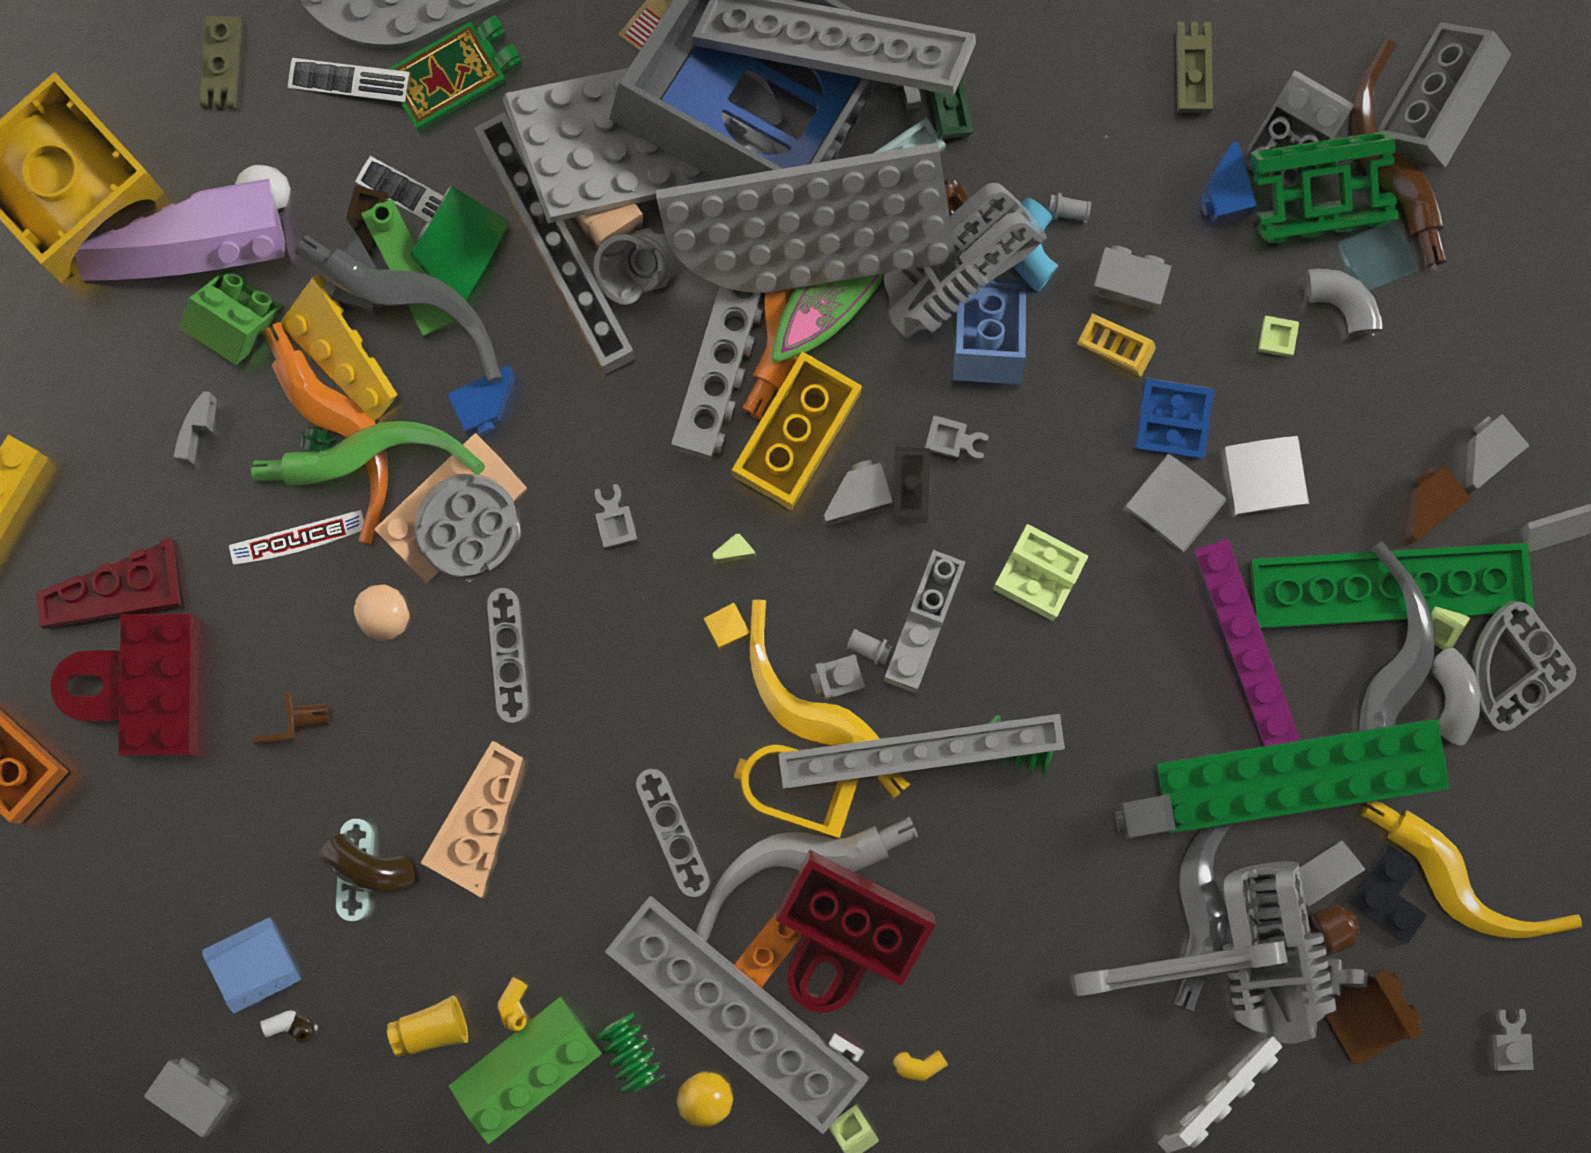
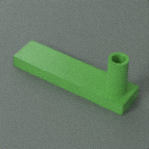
(395, 247)

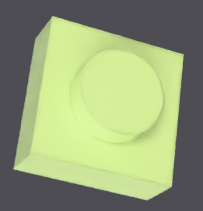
(1278, 336)

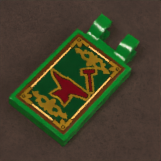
(455, 71)

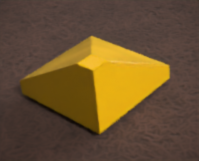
(726, 625)

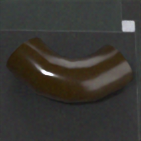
(366, 870)

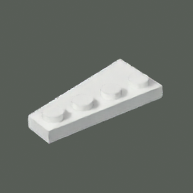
(1194, 1123)

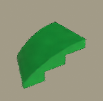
(459, 241)

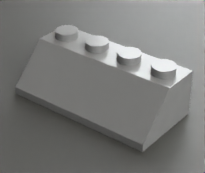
(1444, 92)

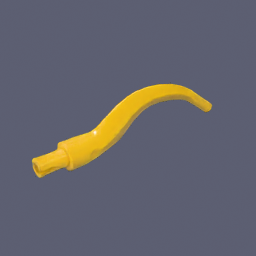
(809, 720)
(1449, 877)

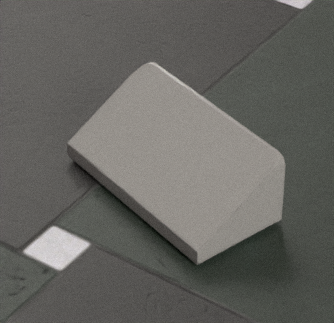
(1557, 528)
(1328, 872)

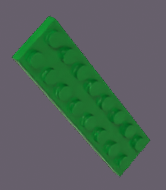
(1362, 590)
(1305, 775)

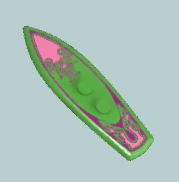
(819, 313)

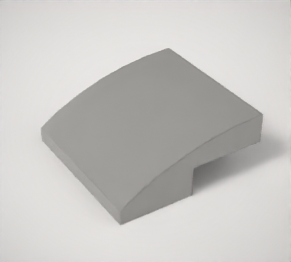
(1176, 503)

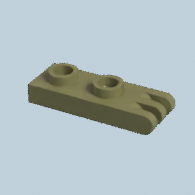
(220, 60)
(1194, 68)

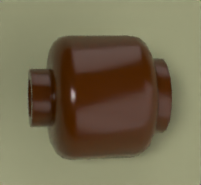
(1337, 926)

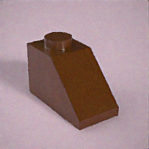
(1433, 502)

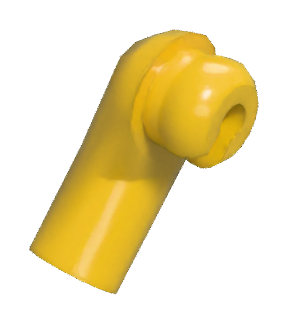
(509, 1005)
(917, 1069)

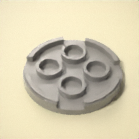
(466, 525)

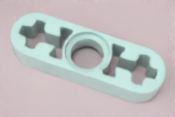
(345, 896)

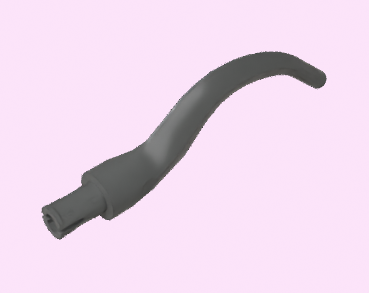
(399, 288)
(1408, 670)
(1202, 906)

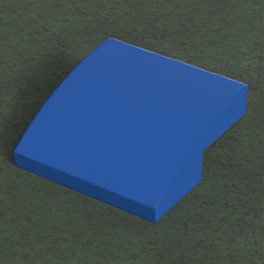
(1174, 417)

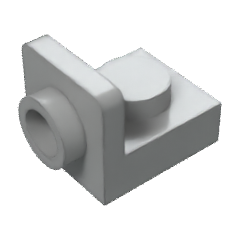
(837, 677)

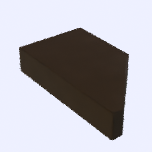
(362, 201)

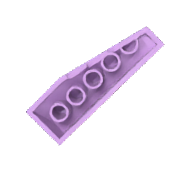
(197, 235)

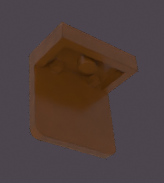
(1374, 1017)

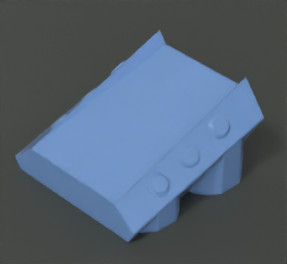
(251, 965)

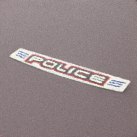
(297, 538)

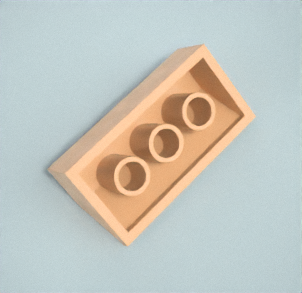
(399, 526)

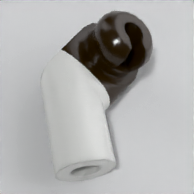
(291, 1023)

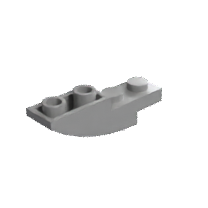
(924, 621)

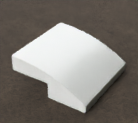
(1267, 475)

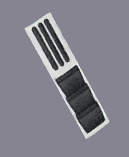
(348, 79)
(401, 188)

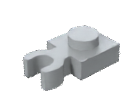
(949, 437)
(615, 523)
(1512, 1048)

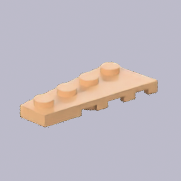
(472, 829)

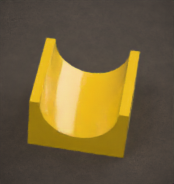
(63, 174)

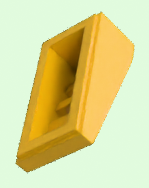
(1136, 367)

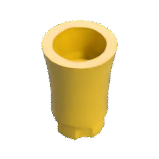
(429, 1028)

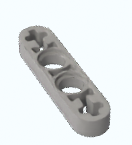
(512, 655)
(667, 835)

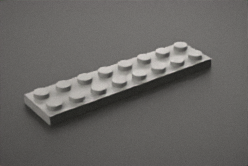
(838, 41)
(737, 1014)

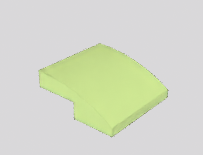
(1040, 572)

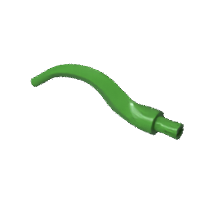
(355, 451)

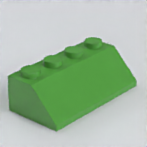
(525, 1070)

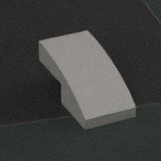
(198, 419)

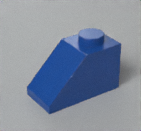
(1229, 189)
(481, 403)

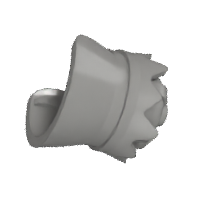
(633, 265)

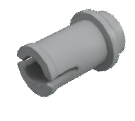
(1068, 208)
(869, 647)

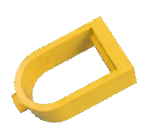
(837, 810)

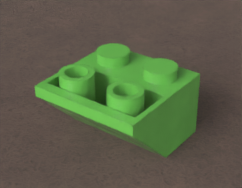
(229, 316)

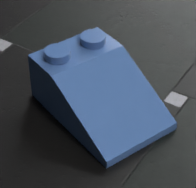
(992, 334)

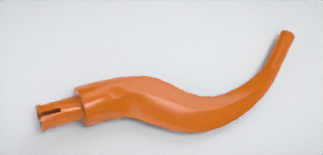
(769, 375)
(329, 411)

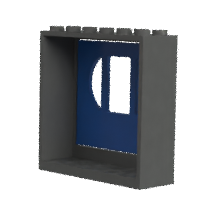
(691, 111)

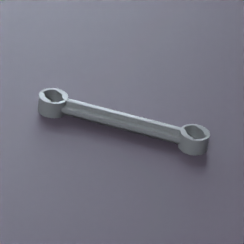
(1180, 968)

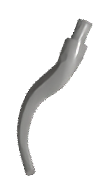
(790, 850)

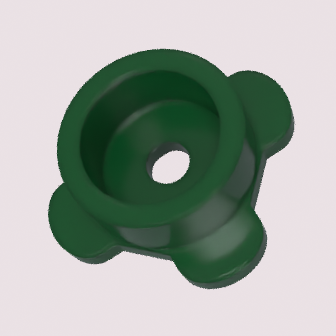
(315, 439)

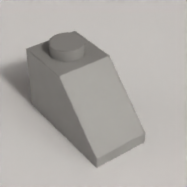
(1491, 450)
(859, 494)

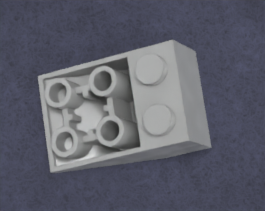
(1299, 116)

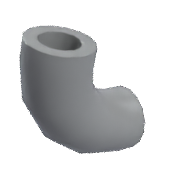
(1347, 295)
(1461, 695)

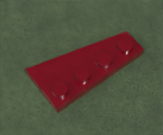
(129, 586)

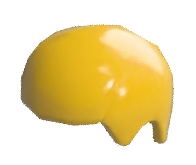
(704, 1099)

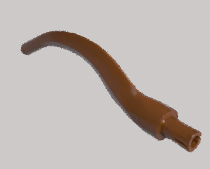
(1403, 177)

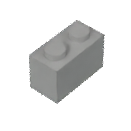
(1131, 278)
(189, 1096)

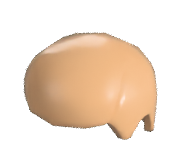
(381, 612)

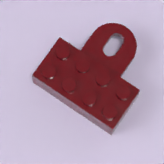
(145, 685)
(850, 926)

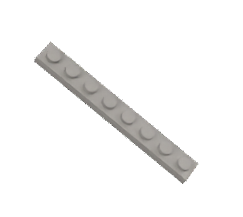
(921, 751)

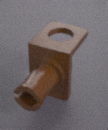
(296, 717)

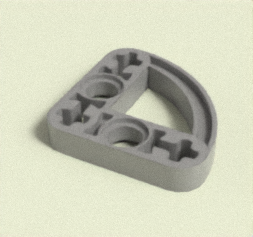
(1540, 675)

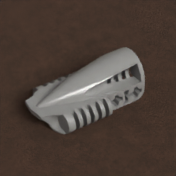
(982, 252)
(1281, 997)

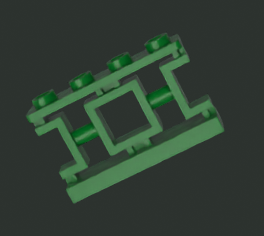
(1323, 159)

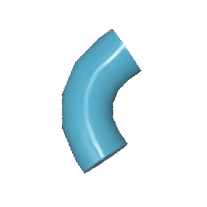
(1037, 266)

